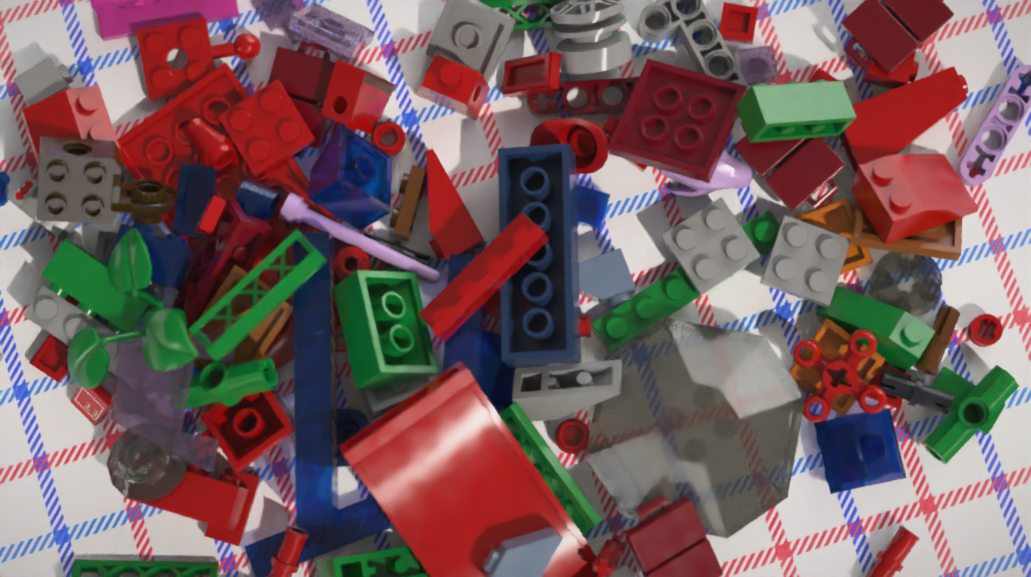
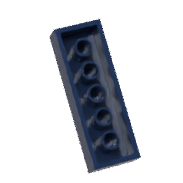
(543, 296)

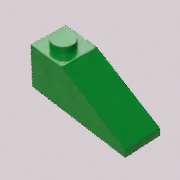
(898, 334)
(383, 563)

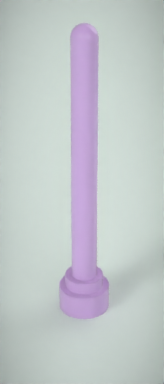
(297, 211)

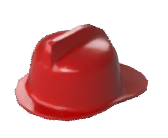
(583, 136)

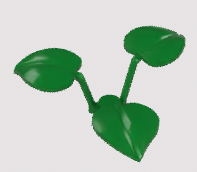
(167, 338)

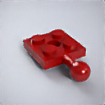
(195, 40)

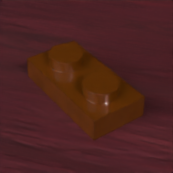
(412, 188)

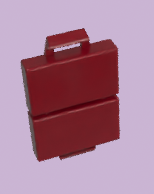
(885, 30)
(306, 82)
(799, 168)
(672, 541)

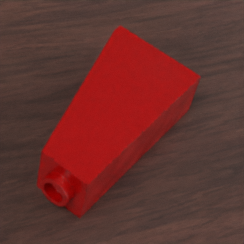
(901, 116)

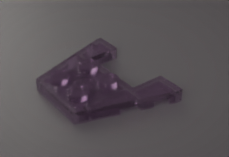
(156, 401)

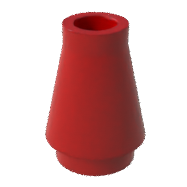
(211, 144)

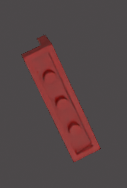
(483, 276)

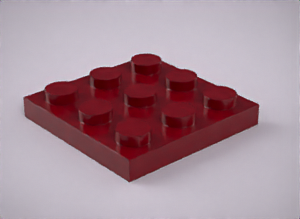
(677, 120)

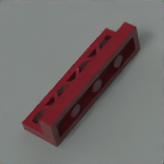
(233, 245)

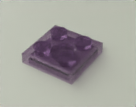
(337, 33)

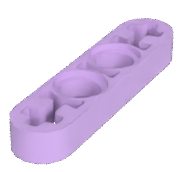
(996, 123)

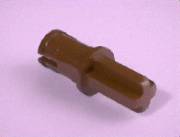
(934, 351)

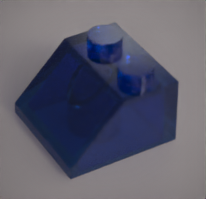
(352, 179)
(482, 356)
(859, 450)

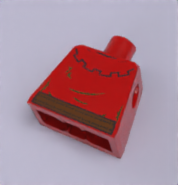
(454, 87)
(356, 98)

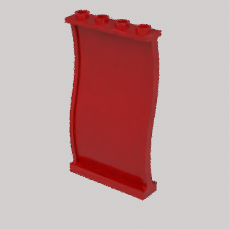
(460, 481)

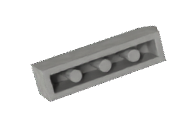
(65, 320)

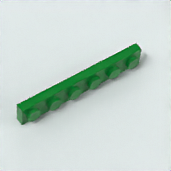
(670, 293)

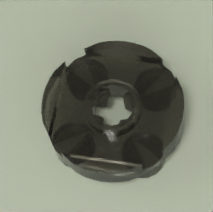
(922, 269)

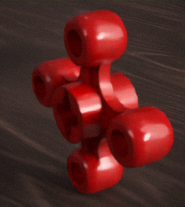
(829, 390)

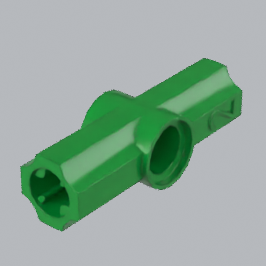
(231, 382)
(986, 399)

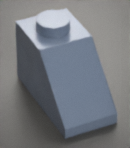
(606, 278)
(523, 555)

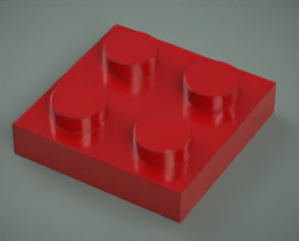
(267, 128)

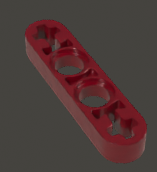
(594, 104)

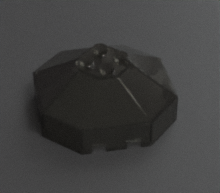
(701, 420)

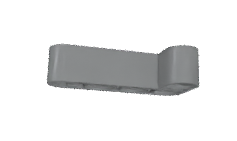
(686, 27)

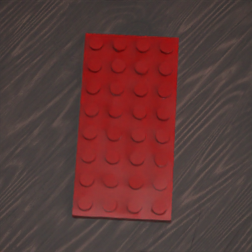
(161, 146)

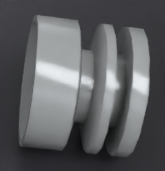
(591, 35)

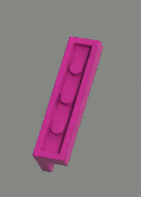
(123, 17)

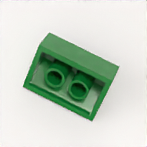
(383, 329)

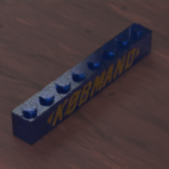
(316, 389)

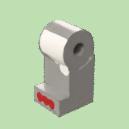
(26, 200)

